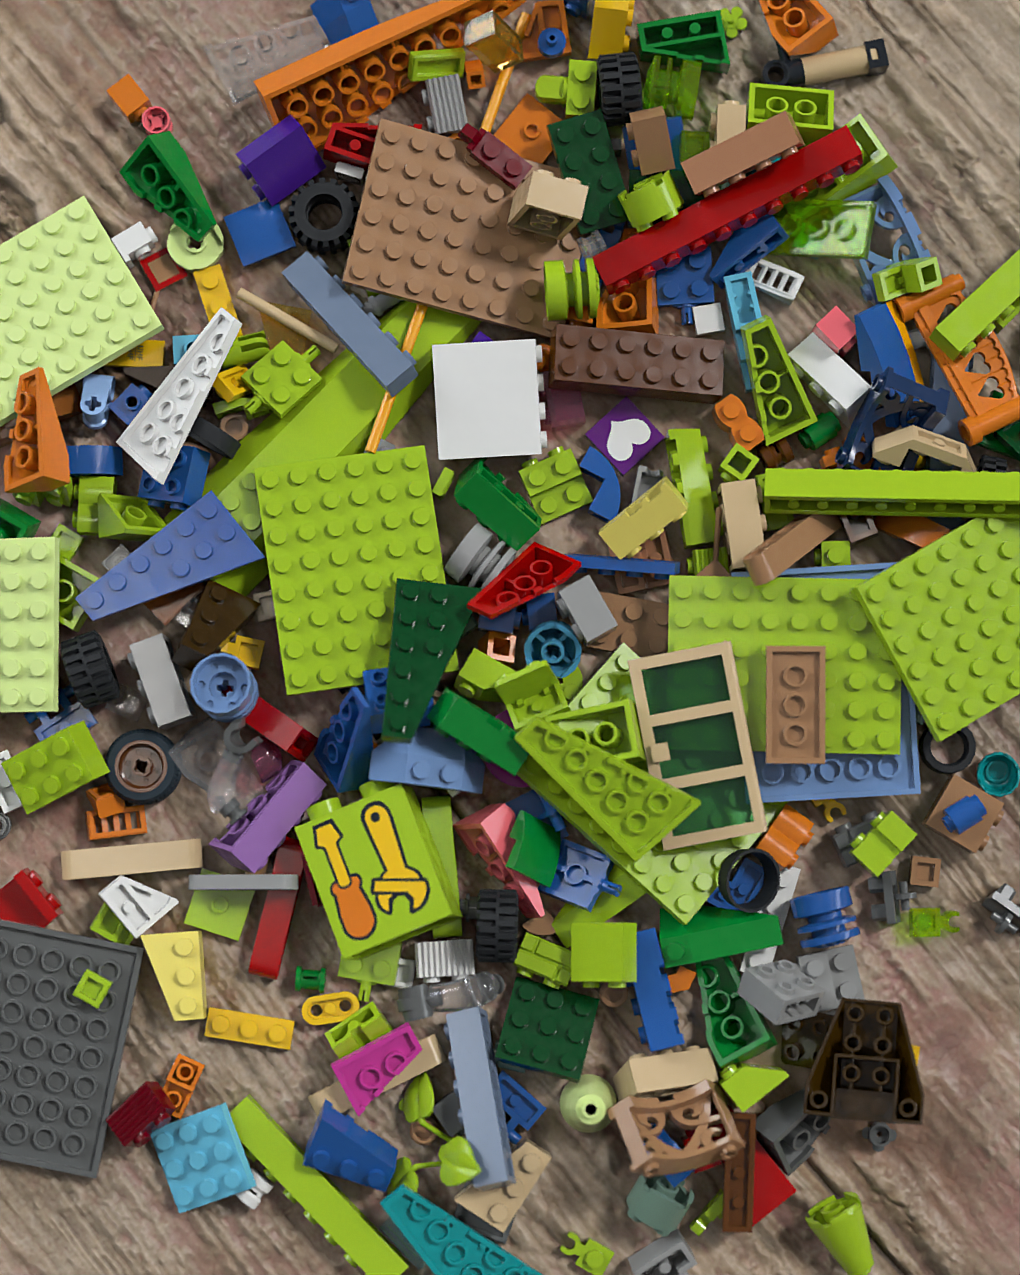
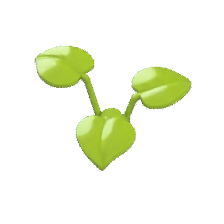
(456, 1156)

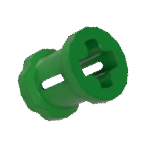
(310, 979)

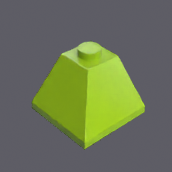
(479, 675)

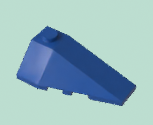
(343, 17)
(347, 744)

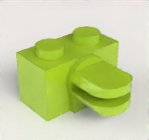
(572, 92)

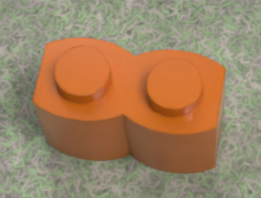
(733, 419)
(785, 836)

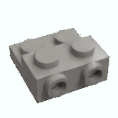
(834, 972)

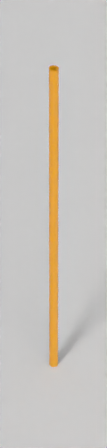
(420, 310)

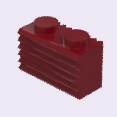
(141, 1115)

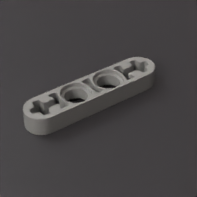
(244, 882)

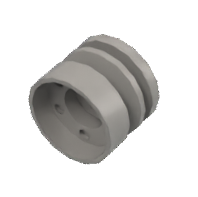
(478, 559)

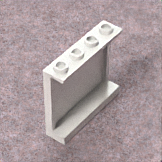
(488, 399)

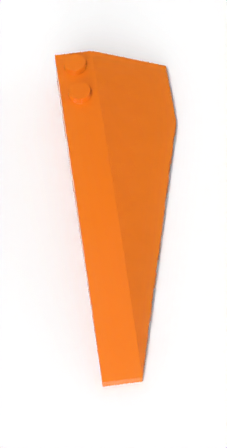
(367, 68)

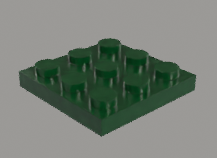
(547, 1029)

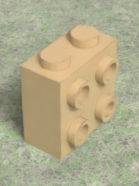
(726, 121)

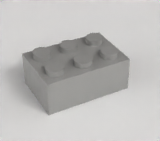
(161, 682)

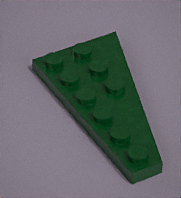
(422, 642)

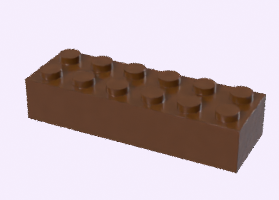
(636, 364)

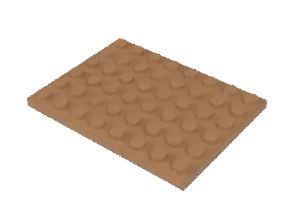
(441, 238)

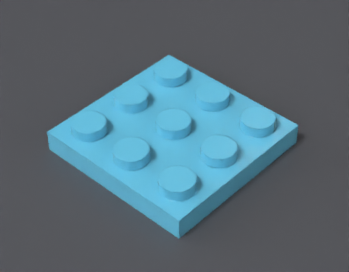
(202, 1158)

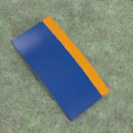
(885, 344)

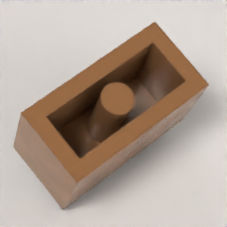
(651, 140)

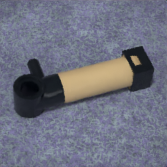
(840, 64)

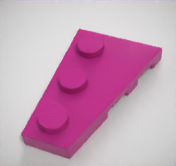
(374, 1065)

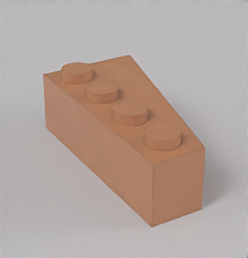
(743, 153)

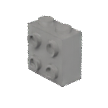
(780, 992)

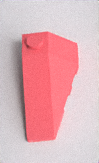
(488, 835)

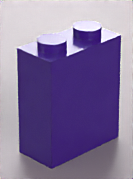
(280, 161)

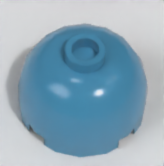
(555, 644)

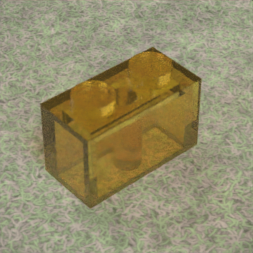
(493, 41)

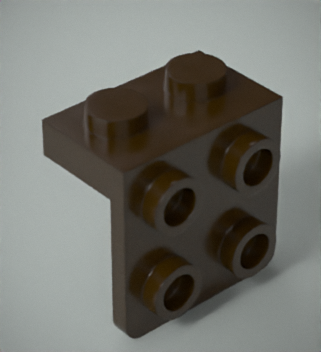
(804, 1039)

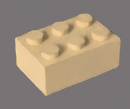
(548, 204)
(741, 520)

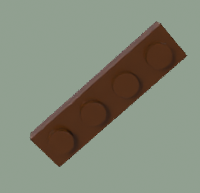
(739, 1178)

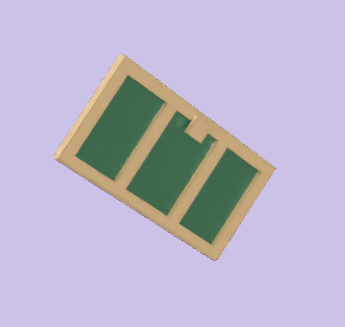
(699, 740)

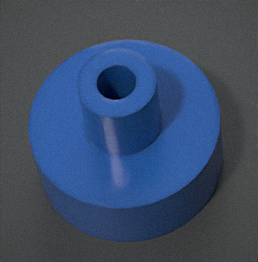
(550, 48)

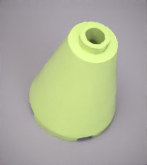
(577, 1096)

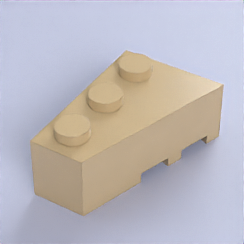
(664, 1073)
(502, 1203)

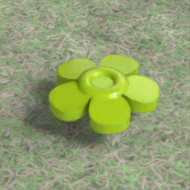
(733, 21)

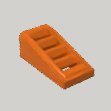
(141, 828)

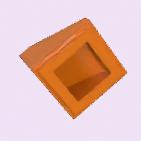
(105, 801)

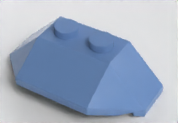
(428, 762)

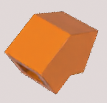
(474, 74)
(681, 979)

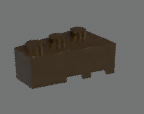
(213, 623)

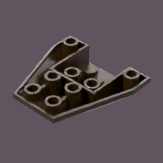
(866, 1067)

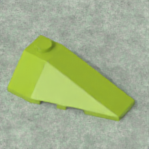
(603, 909)

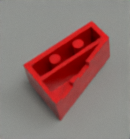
(352, 143)

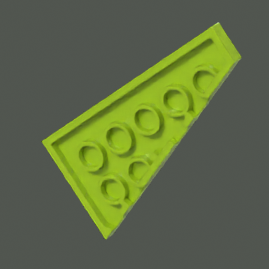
(617, 795)

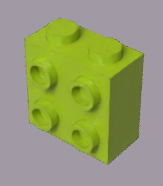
(604, 954)

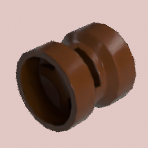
(775, 453)

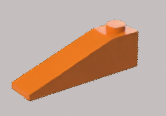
(799, 25)
(632, 309)
(38, 447)

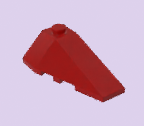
(526, 577)

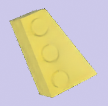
(644, 519)
(180, 971)

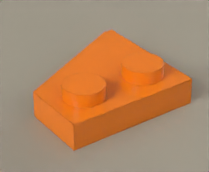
(545, 15)

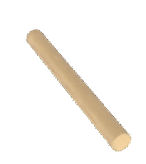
(287, 320)

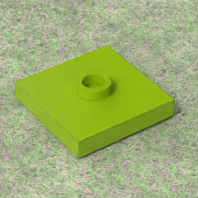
(220, 910)

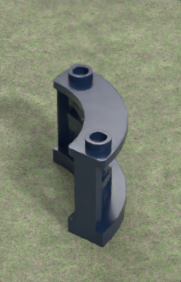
(928, 415)

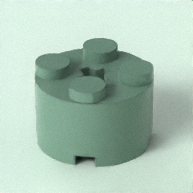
(658, 1203)

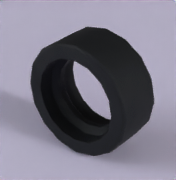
(941, 768)

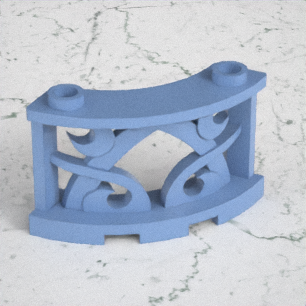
(890, 202)

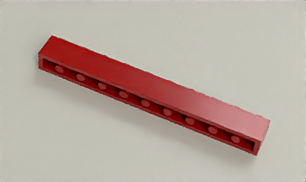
(728, 210)

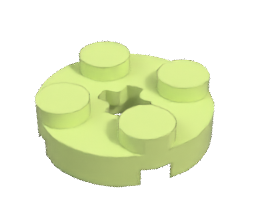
(192, 259)

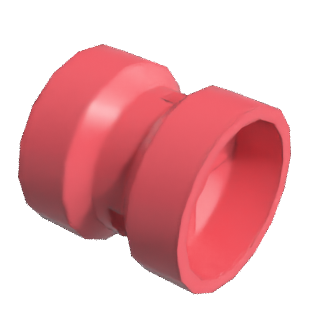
(154, 118)

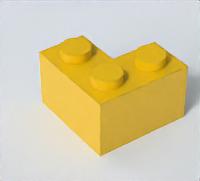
(609, 27)

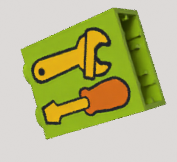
(376, 869)

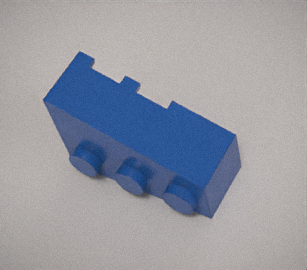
(349, 1151)

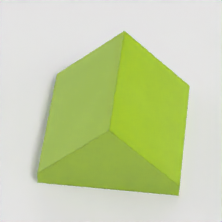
(127, 518)

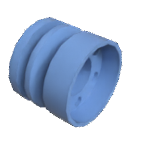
(214, 676)

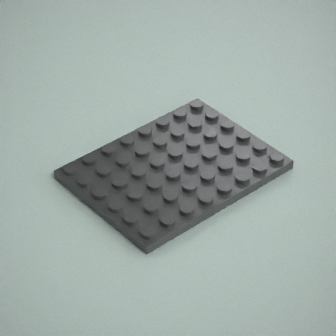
(57, 1050)

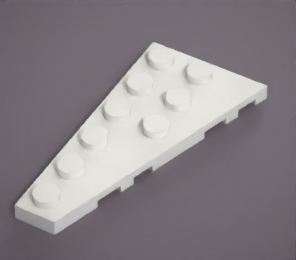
(167, 417)

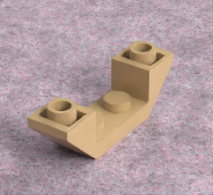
(893, 447)

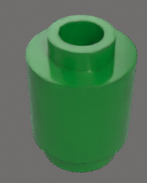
(819, 432)

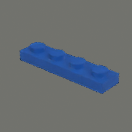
(634, 566)

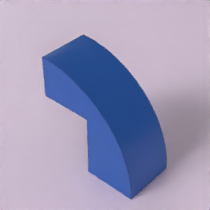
(95, 460)
(607, 500)

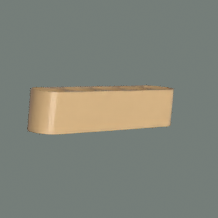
(131, 859)
(428, 1058)

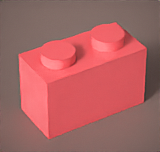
(837, 332)

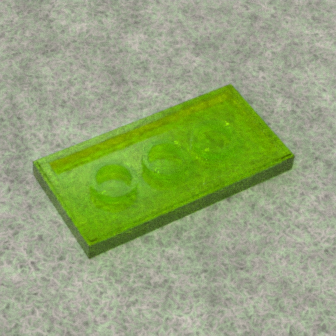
(826, 228)

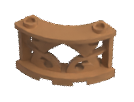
(634, 1121)

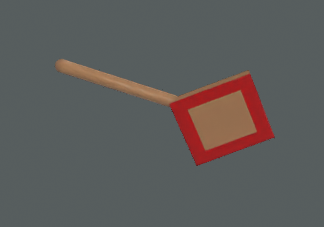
(161, 272)

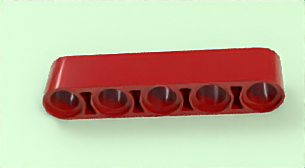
(277, 914)

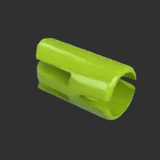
(246, 350)

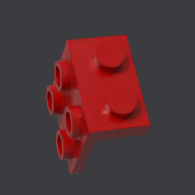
(27, 901)

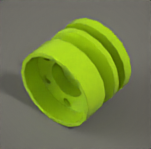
(570, 289)

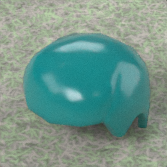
(998, 774)

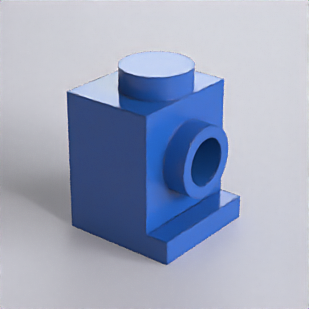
(120, 405)

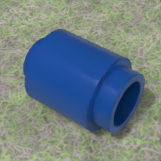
(963, 814)

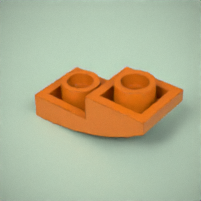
(182, 1082)

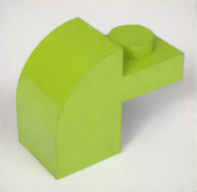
(907, 277)

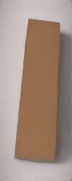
(789, 545)

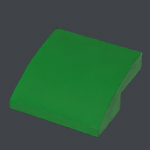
(535, 849)

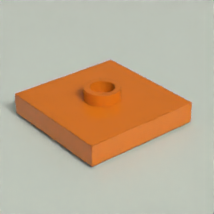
(526, 130)

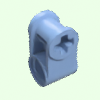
(96, 396)

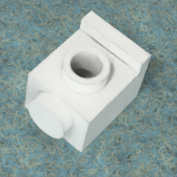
(135, 243)

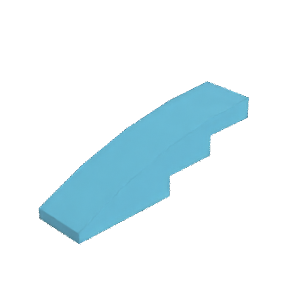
(742, 308)

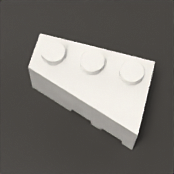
(829, 378)

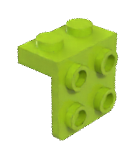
(531, 693)

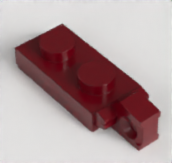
(495, 155)

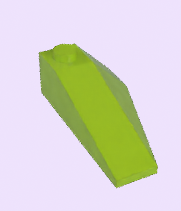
(876, 164)

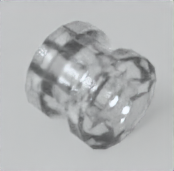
(591, 245)

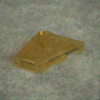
(277, 331)

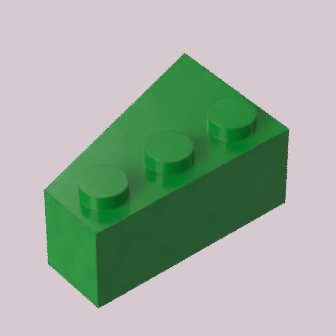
(686, 37)
(496, 505)
(478, 731)

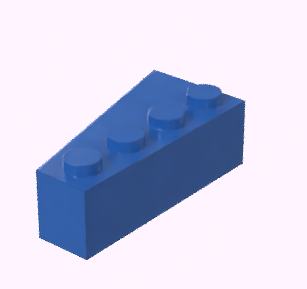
(653, 996)

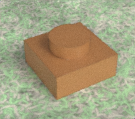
(924, 871)

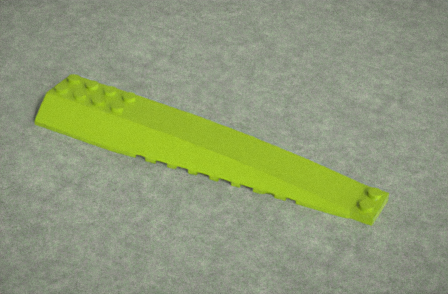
(325, 424)

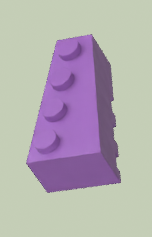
(270, 817)

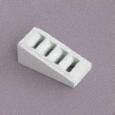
(786, 274)

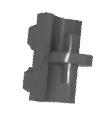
(891, 908)
(1003, 911)

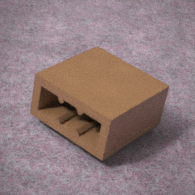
(976, 836)

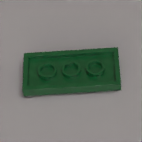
(587, 154)

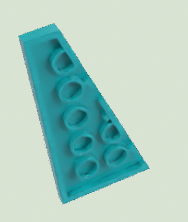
(445, 1241)

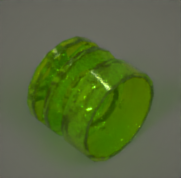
(673, 87)

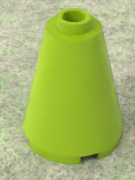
(843, 1232)

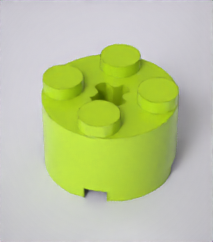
(650, 200)

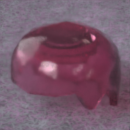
(267, 759)

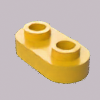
(330, 1007)

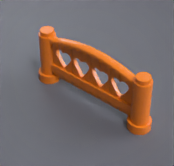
(983, 413)

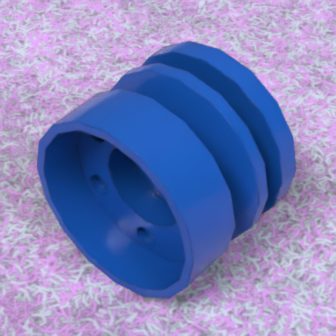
(824, 917)

